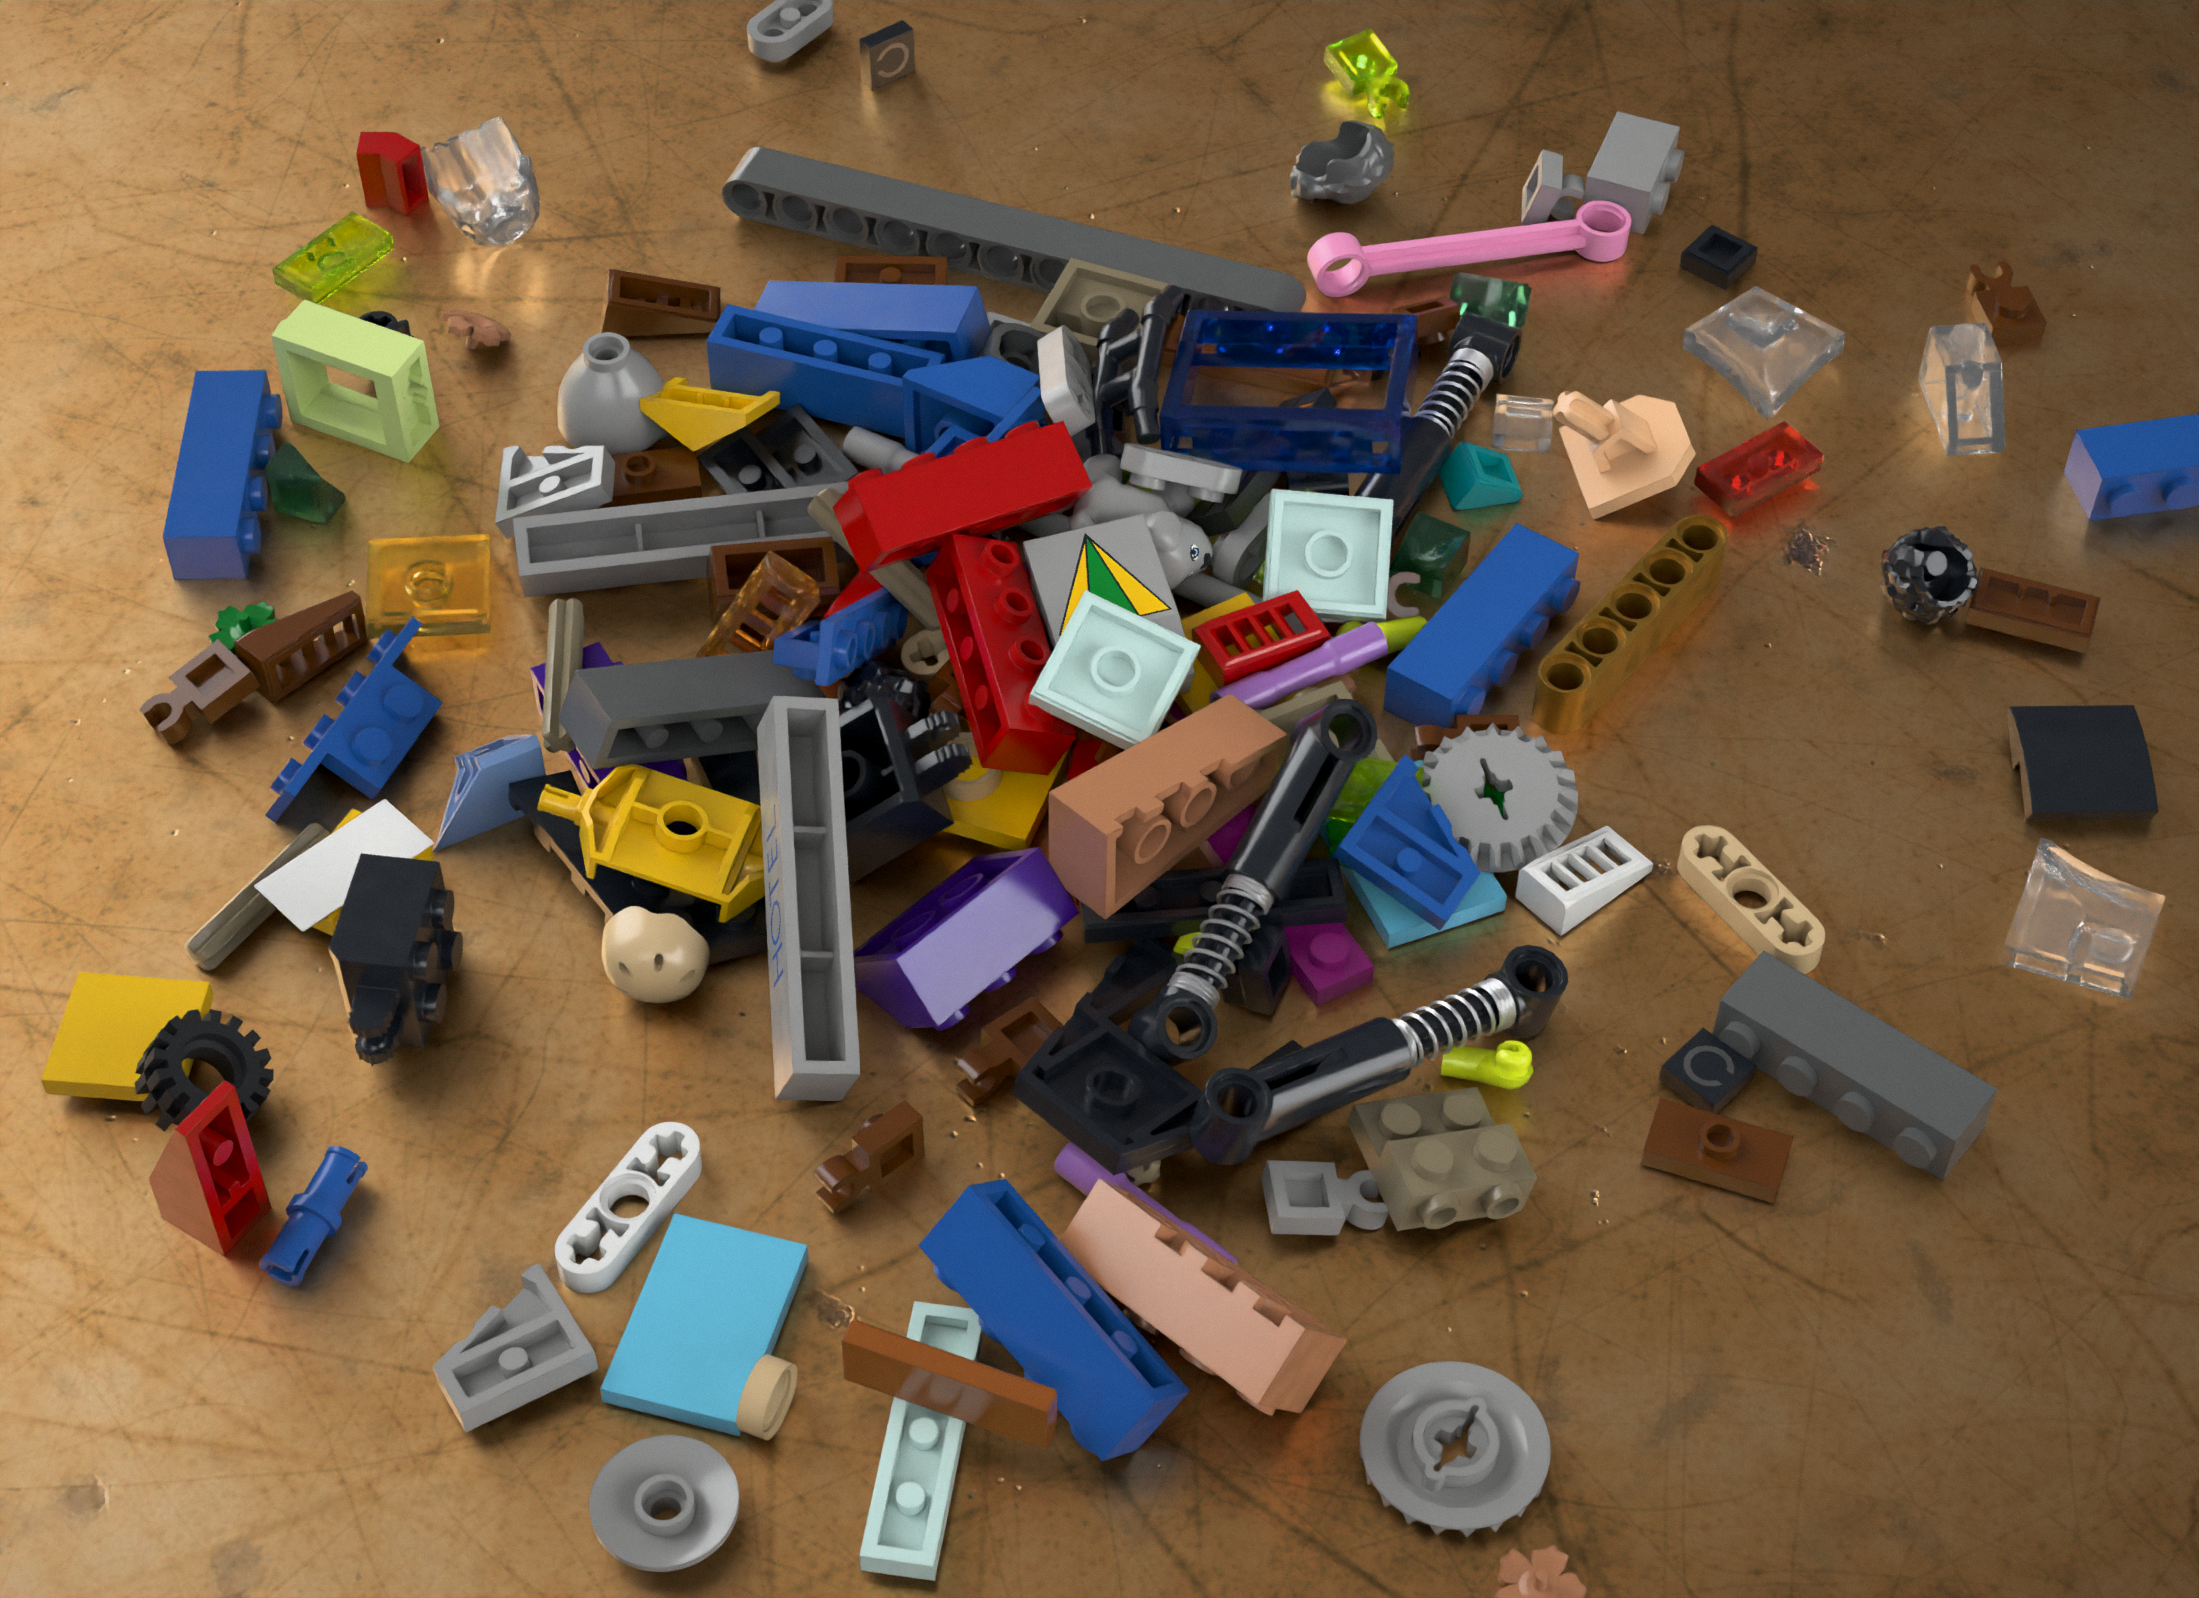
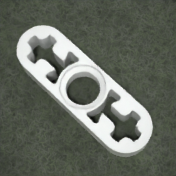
(628, 1235)

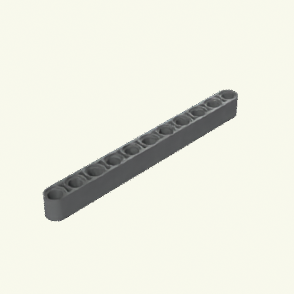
(983, 235)

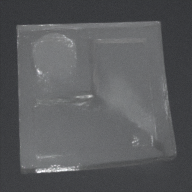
(1763, 347)
(2081, 924)

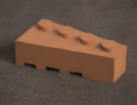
(1159, 801)
(1201, 1300)

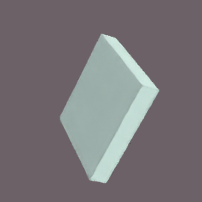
(1330, 552)
(1113, 673)

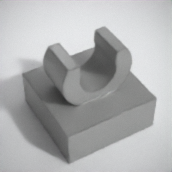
(1545, 190)

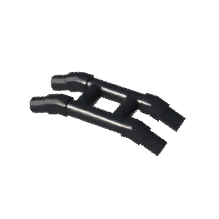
(1119, 344)

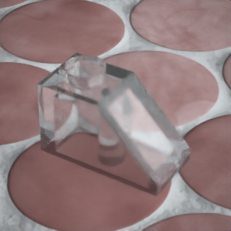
(1964, 388)

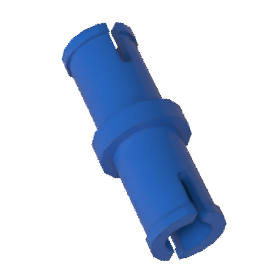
(313, 1216)

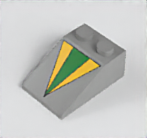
(1110, 561)

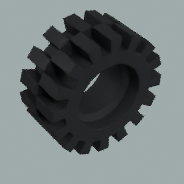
(209, 1042)

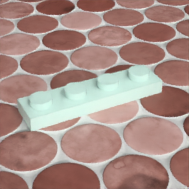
(919, 1460)

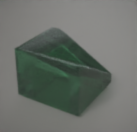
(1491, 298)
(300, 489)
(1434, 552)

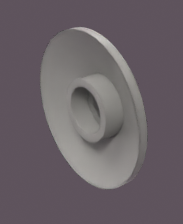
(660, 1476)

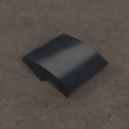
(779, 456)
(2082, 763)

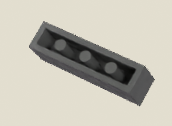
(675, 707)
(1854, 1065)

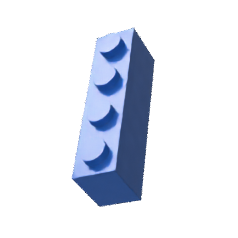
(915, 315)
(815, 366)
(2136, 467)
(221, 475)
(1482, 630)
(1053, 1318)

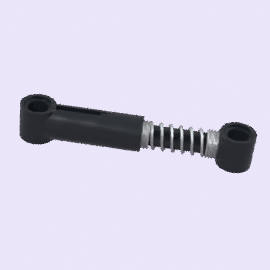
(1476, 356)
(1258, 875)
(1258, 1103)

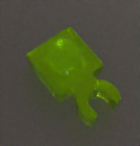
(1367, 67)

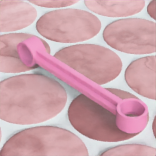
(1470, 247)

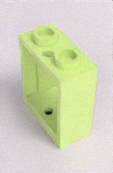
(397, 363)

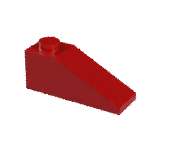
(211, 1175)

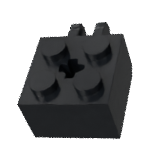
(895, 779)
(394, 953)

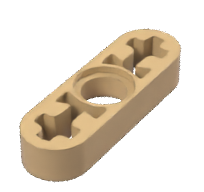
(1742, 873)

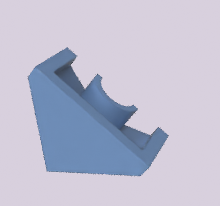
(482, 787)

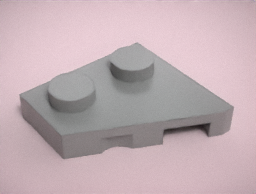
(514, 1354)

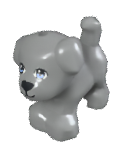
(1178, 542)

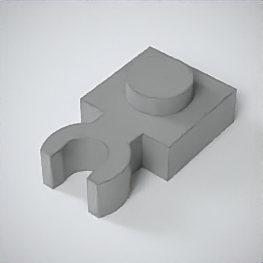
(1313, 1201)

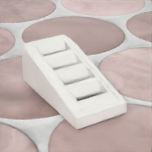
(1565, 909)

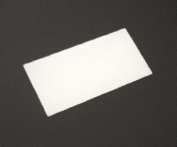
(321, 876)

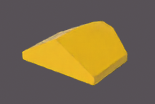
(701, 414)

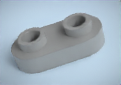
(787, 27)
(1155, 466)
(1242, 550)

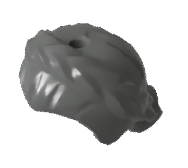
(1343, 167)

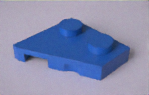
(1409, 849)

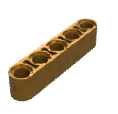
(1629, 624)

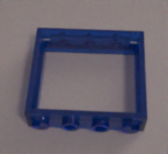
(1293, 436)

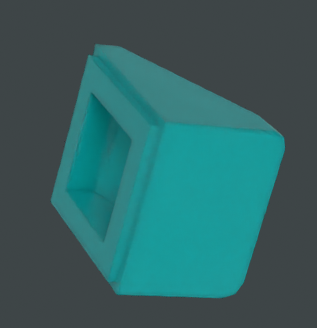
(1479, 478)

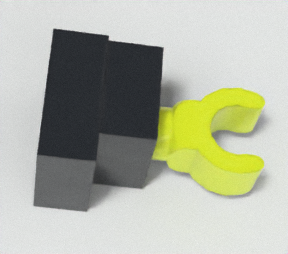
(1259, 974)

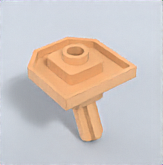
(1623, 448)

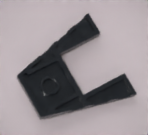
(615, 890)
(1107, 1086)

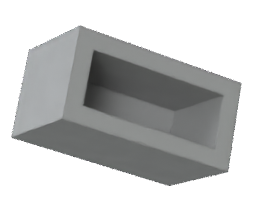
(1635, 167)

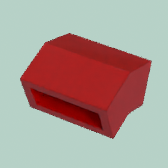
(391, 171)

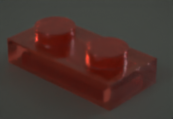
(1758, 469)

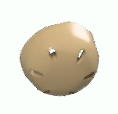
(653, 955)

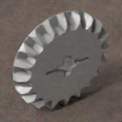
(1537, 803)
(1435, 1405)

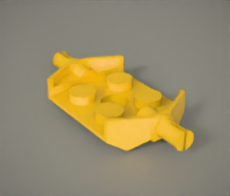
(627, 831)

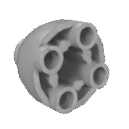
(602, 397)

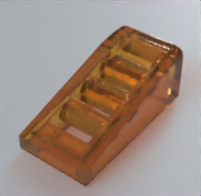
(770, 572)

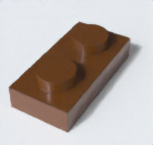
(891, 269)

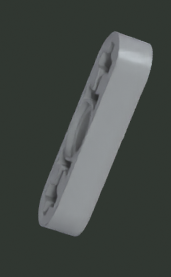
(1066, 380)

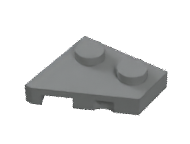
(552, 482)

